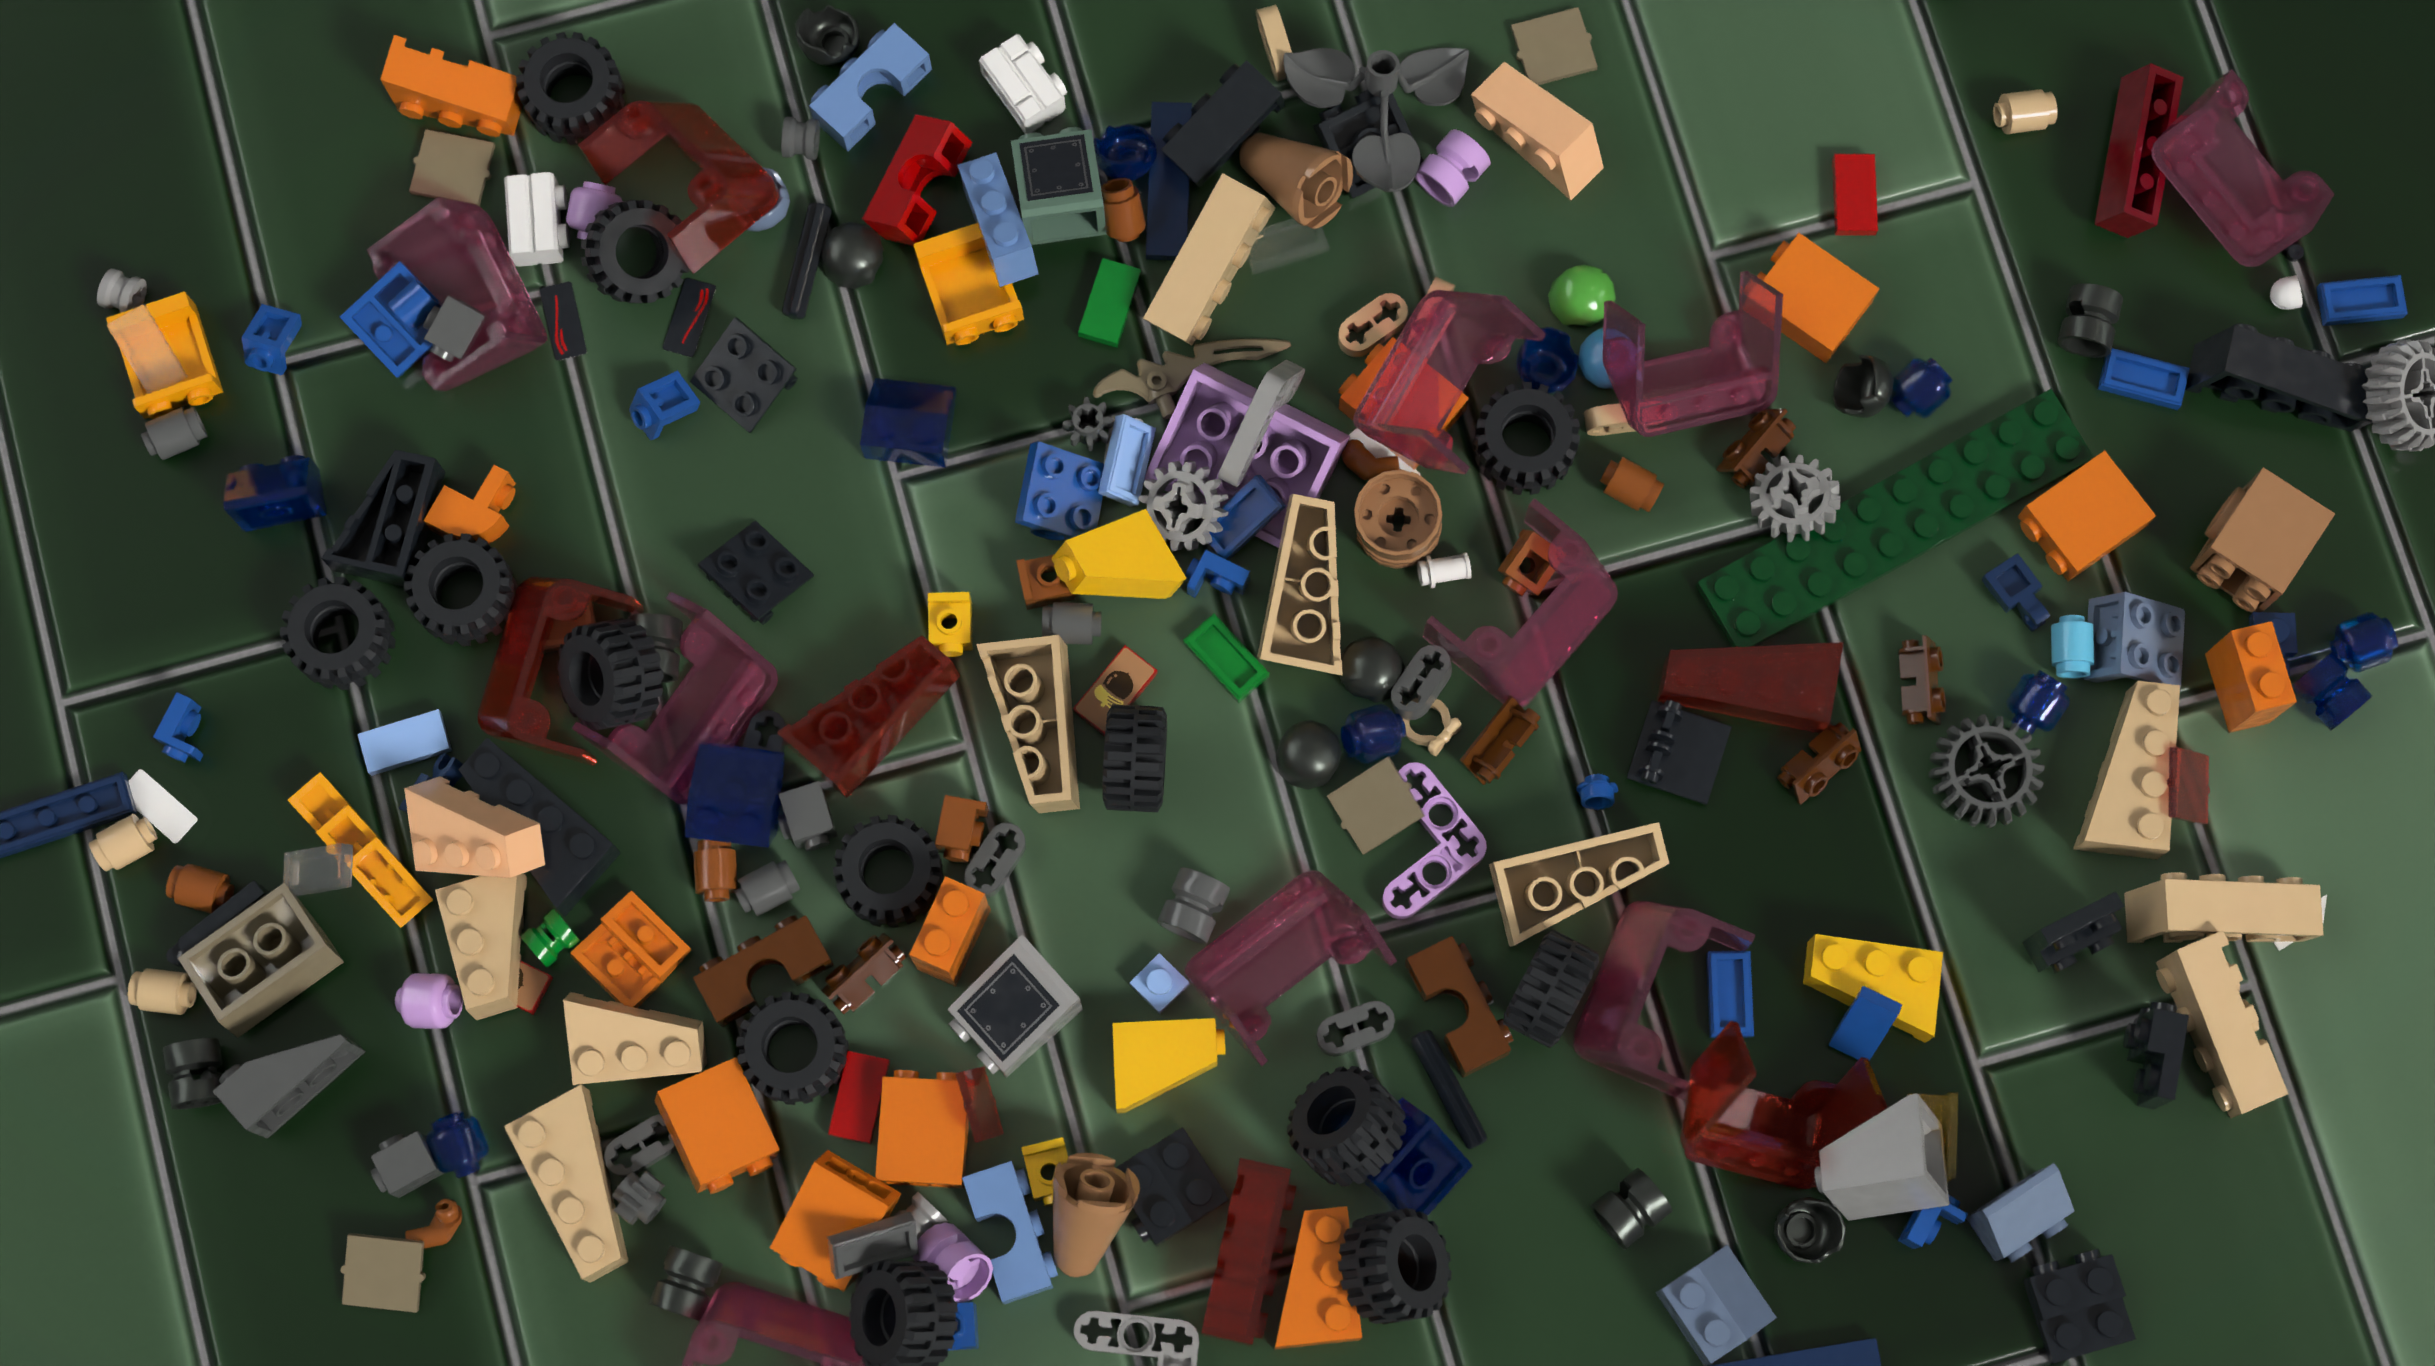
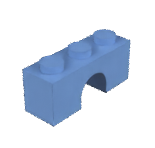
(890, 60)
(998, 219)
(1001, 1194)

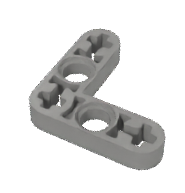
(1273, 392)
(1166, 1357)

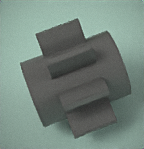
(1089, 434)
(639, 1198)

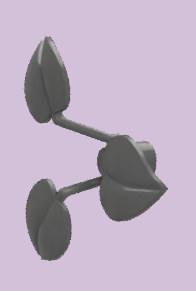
(1433, 74)

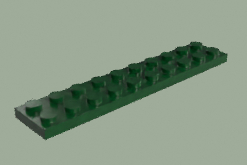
(1896, 521)

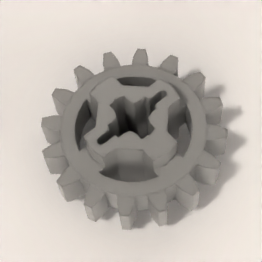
(1808, 485)
(1188, 491)

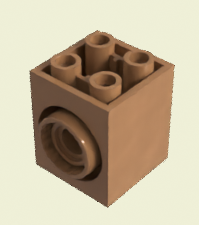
(2260, 540)

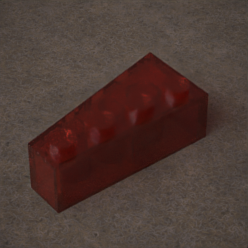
(1758, 683)
(871, 715)
(1247, 1252)

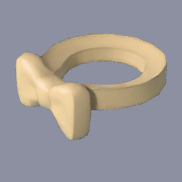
(1435, 743)

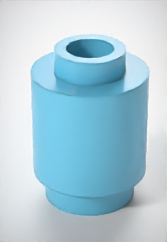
(2072, 646)

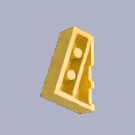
(1898, 972)

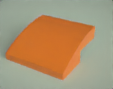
(630, 951)

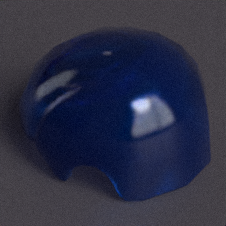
(1125, 152)
(1548, 361)

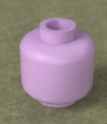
(586, 203)
(429, 1000)

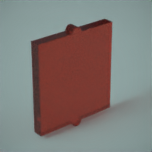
(2188, 785)
(979, 1104)

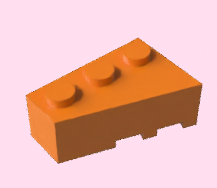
(451, 91)
(1315, 1302)

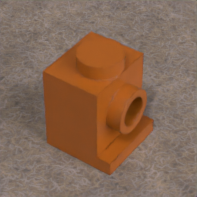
(1536, 550)
(1036, 590)
(960, 827)

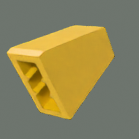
(1120, 561)
(1161, 1056)

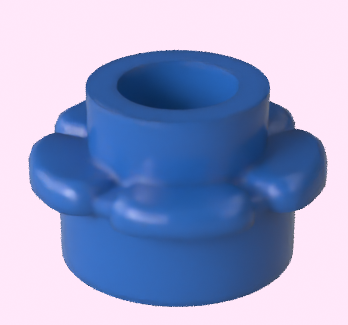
(1597, 792)

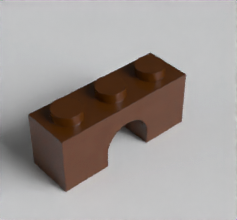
(1446, 970)
(728, 981)

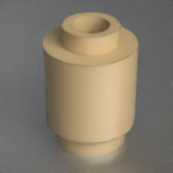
(2025, 111)
(123, 842)
(162, 991)

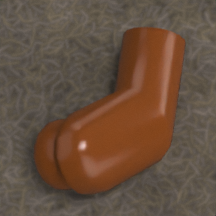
(1363, 463)
(442, 1226)

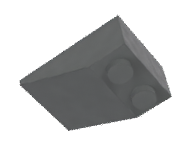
(276, 1086)

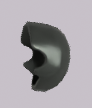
(827, 35)
(852, 255)
(1863, 387)
(1371, 668)
(1308, 754)
(1809, 1230)

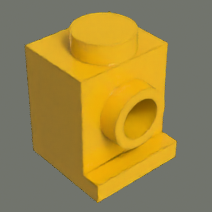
(950, 606)
(1038, 1156)

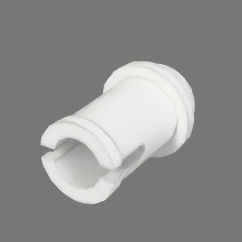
(1443, 569)

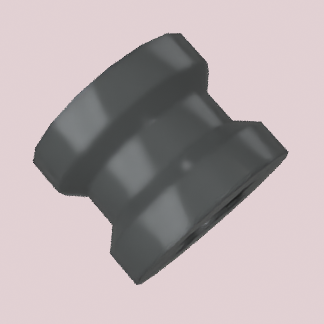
(800, 138)

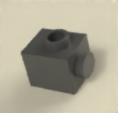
(453, 328)
(807, 817)
(403, 1164)

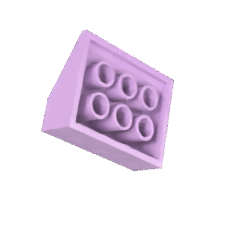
(1292, 457)

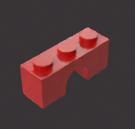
(927, 151)

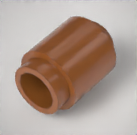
(1122, 210)
(1631, 484)
(715, 870)
(199, 887)

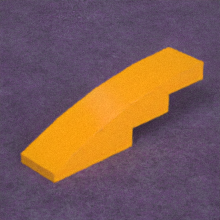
(373, 861)

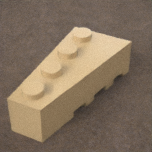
(1209, 260)
(1302, 604)
(1036, 710)
(2132, 790)
(1562, 880)
(2250, 907)
(2221, 1025)
(569, 1172)

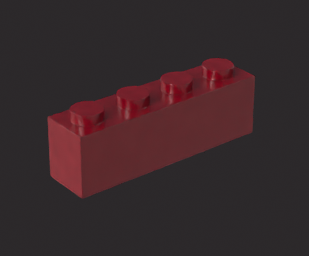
(2131, 179)

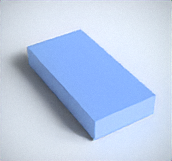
(1127, 460)
(404, 742)

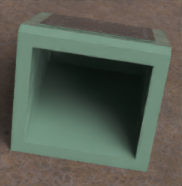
(1059, 185)

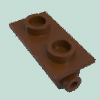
(1765, 433)
(1923, 665)
(1494, 745)
(1835, 750)
(873, 960)

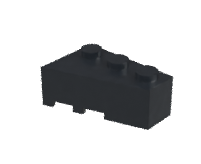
(1221, 122)
(389, 523)

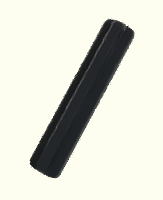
(806, 261)
(1449, 1089)

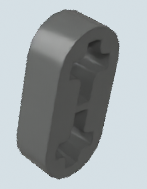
(1428, 688)
(986, 855)
(1352, 1018)
(637, 1137)

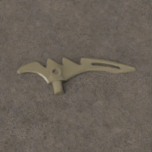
(1160, 382)

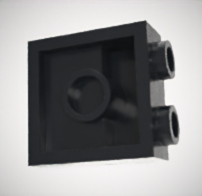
(1343, 129)
(2086, 928)
(2158, 1043)
(1173, 1188)
(2079, 1306)

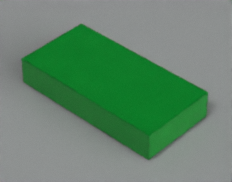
(1109, 302)
(1226, 658)

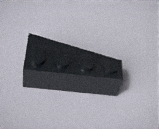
(2280, 376)
(572, 847)

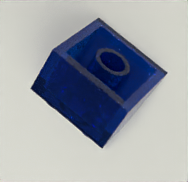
(908, 422)
(274, 493)
(735, 795)
(1422, 1168)

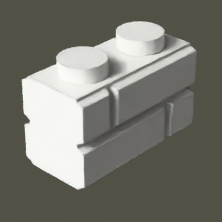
(1023, 83)
(535, 219)

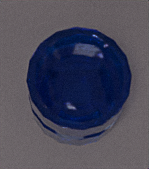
(2331, 691)

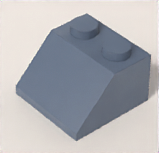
(2023, 1213)
(1716, 1305)

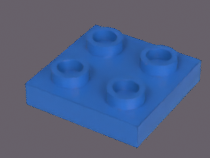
(392, 318)
(1059, 493)

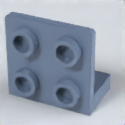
(2136, 639)

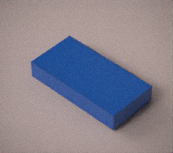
(2361, 300)
(2144, 379)
(1248, 514)
(1729, 991)
(1865, 1024)

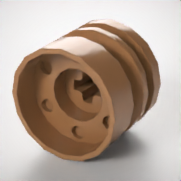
(1394, 495)

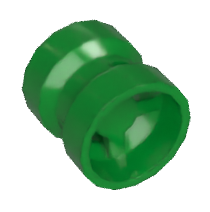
(542, 944)

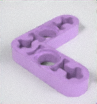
(1444, 854)

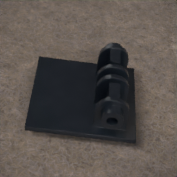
(744, 375)
(755, 571)
(1679, 752)

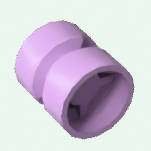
(1457, 162)
(958, 1257)

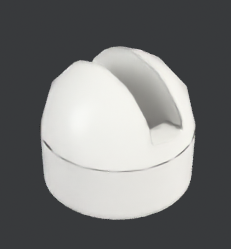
(2286, 293)

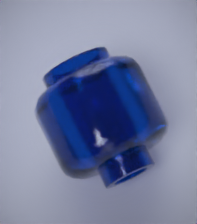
(1921, 388)
(2364, 642)
(2038, 702)
(1372, 733)
(457, 1144)

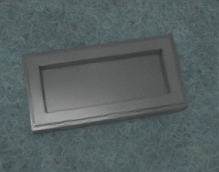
(875, 1242)

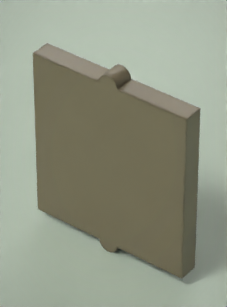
(1554, 46)
(452, 167)
(1376, 805)
(383, 1272)

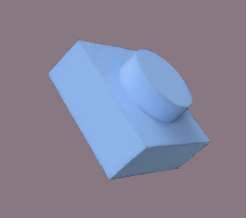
(1159, 983)

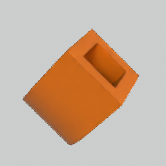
(479, 517)

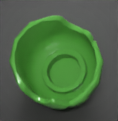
(1580, 295)

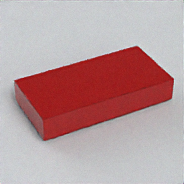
(1855, 195)
(858, 1097)

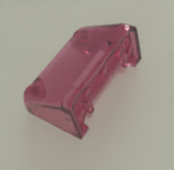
(2232, 181)
(461, 254)

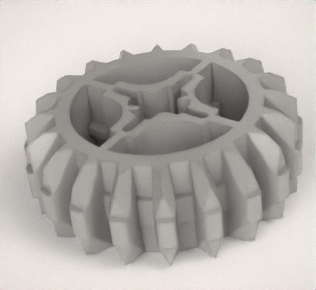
(2402, 395)

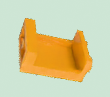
(965, 286)
(184, 332)

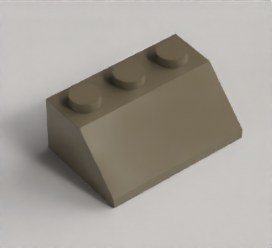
(260, 960)

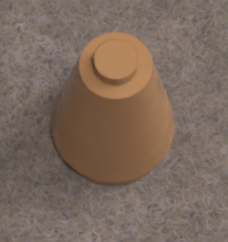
(1298, 176)
(1088, 1209)

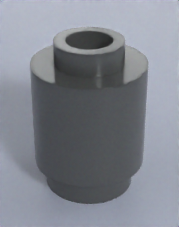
(174, 433)
(1072, 622)
(766, 887)

